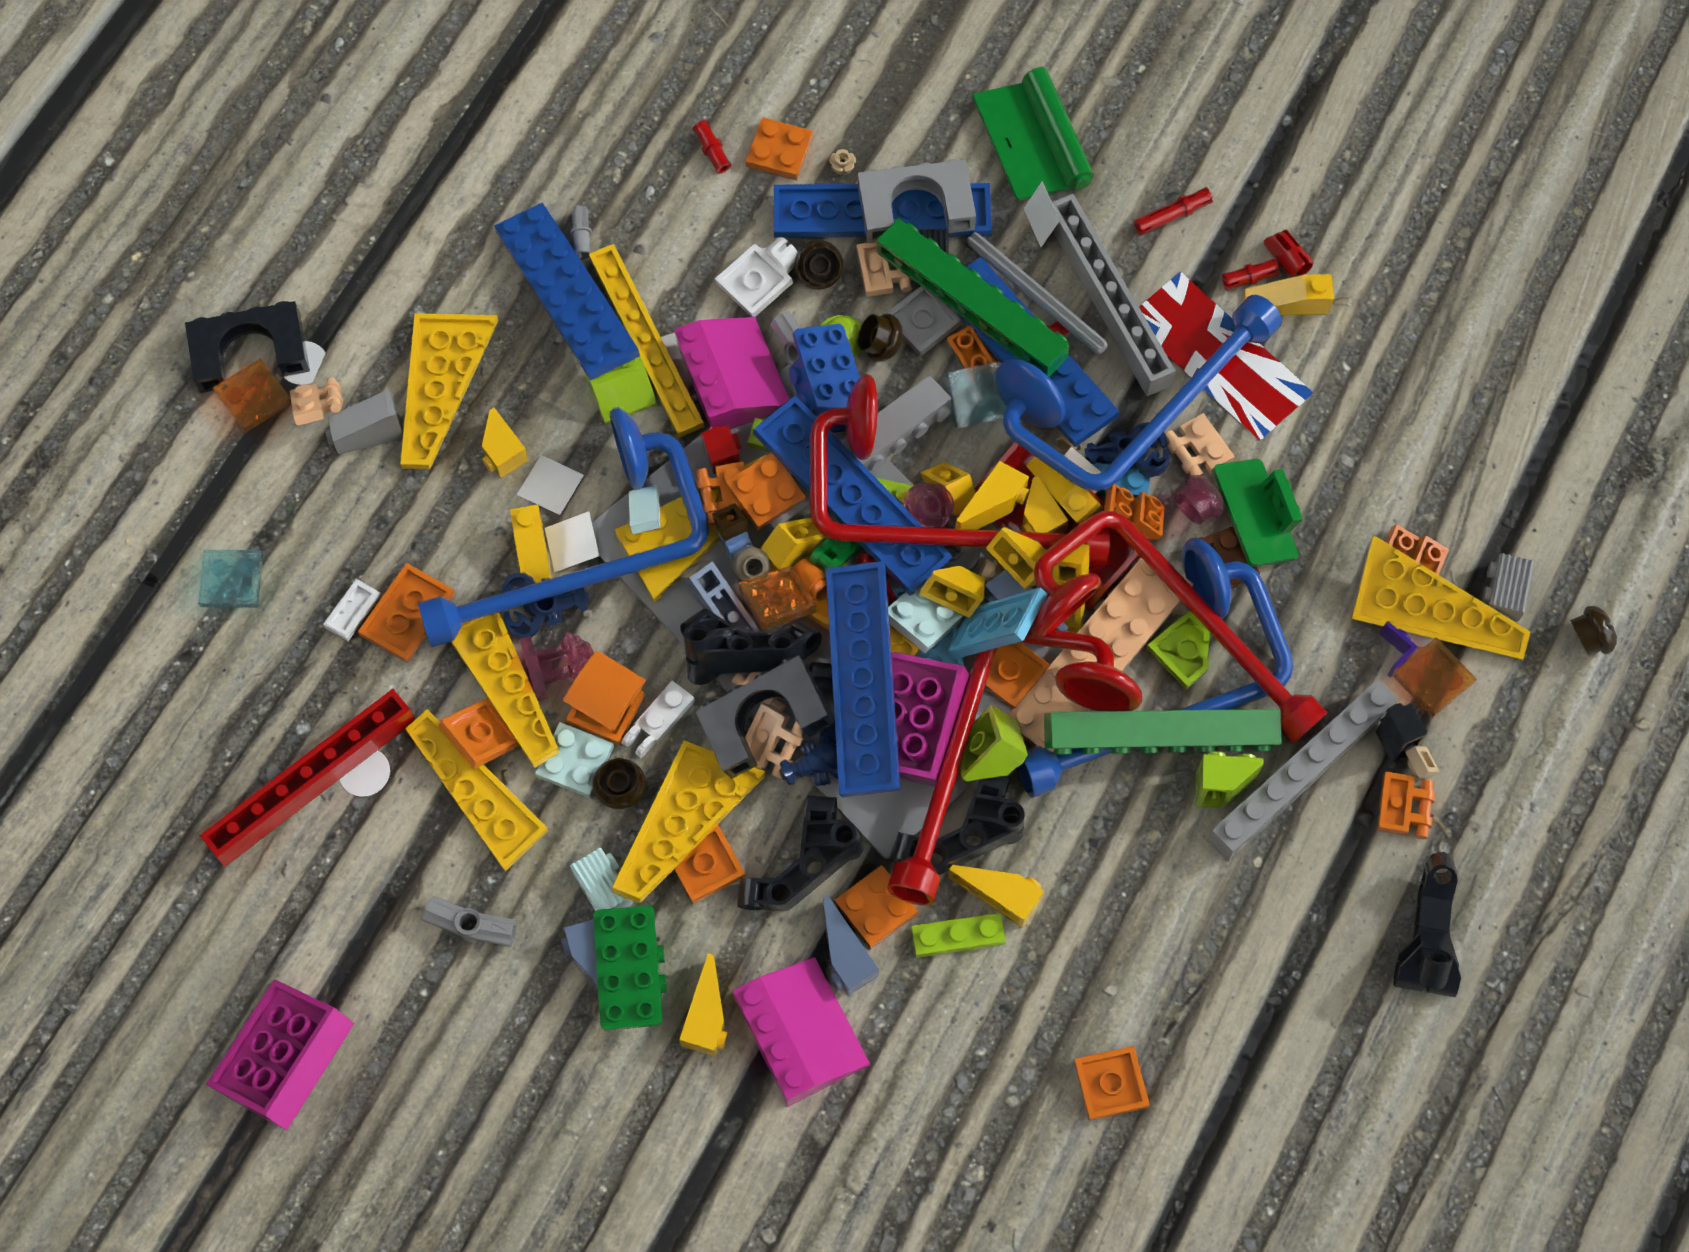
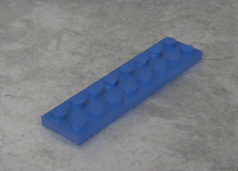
(837, 212)
(567, 291)
(1085, 404)
(852, 493)
(862, 680)

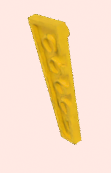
(498, 671)
(488, 804)

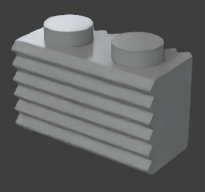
(1508, 585)

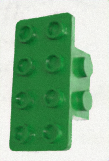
(1260, 510)
(628, 968)

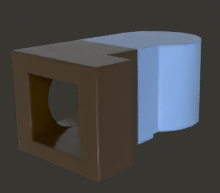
(734, 534)

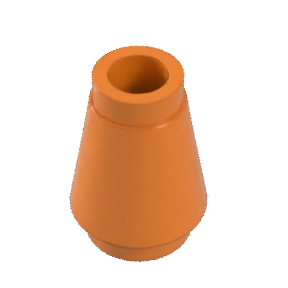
(812, 578)

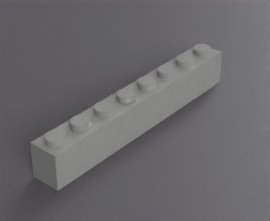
(1112, 297)
(896, 425)
(1301, 770)

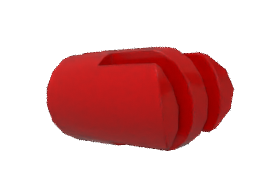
(1289, 253)

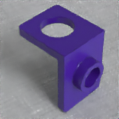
(1401, 642)

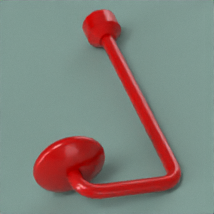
(860, 429)
(1088, 684)
(1297, 711)

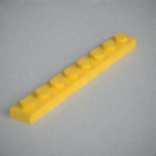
(644, 334)

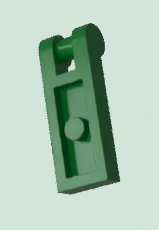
(834, 553)

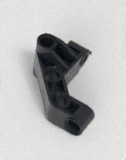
(721, 648)
(985, 819)
(820, 843)
(1430, 955)

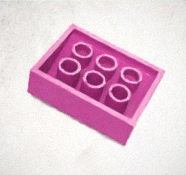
(731, 370)
(925, 712)
(800, 1029)
(280, 1054)

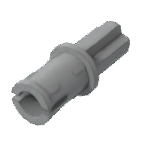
(581, 232)

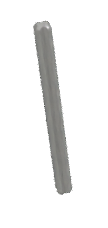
(1037, 293)

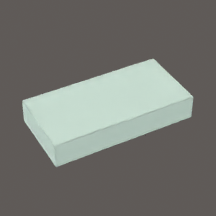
(644, 509)

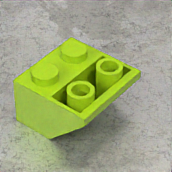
(1224, 778)

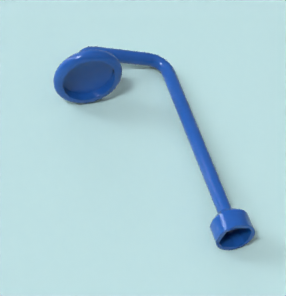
(1038, 402)
(1212, 582)
(444, 619)

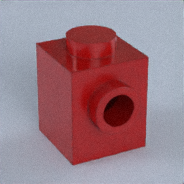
(720, 446)

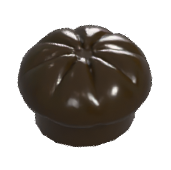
(819, 264)
(880, 336)
(1595, 631)
(619, 783)

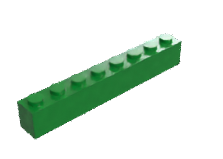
(972, 297)
(1162, 729)

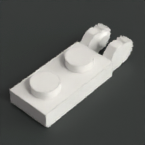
(659, 717)

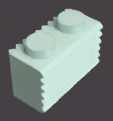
(596, 877)

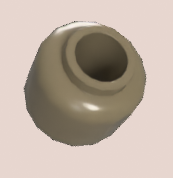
(742, 561)

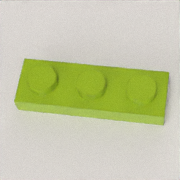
(958, 935)

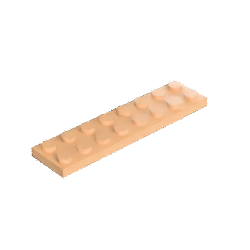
(1122, 621)

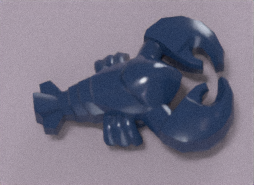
(1119, 441)
(540, 609)
(815, 761)

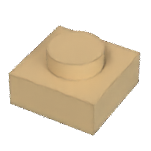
(1421, 762)

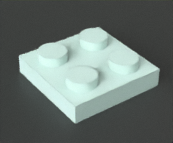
(922, 620)
(577, 761)

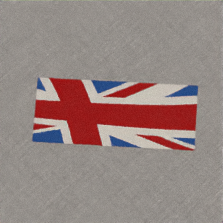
(1251, 385)

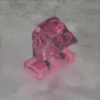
(539, 665)

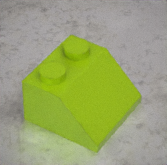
(623, 388)
(993, 746)

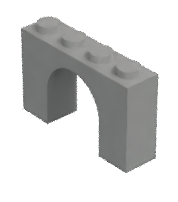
(945, 180)

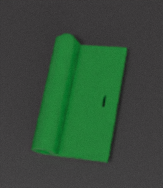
(1038, 136)

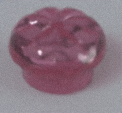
(1199, 499)
(929, 504)

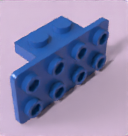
(824, 369)

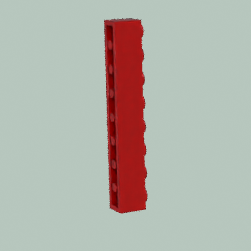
(308, 778)

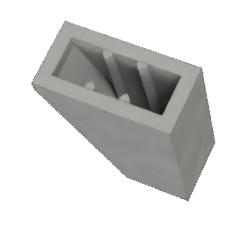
(365, 424)

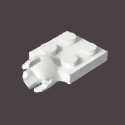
(759, 275)

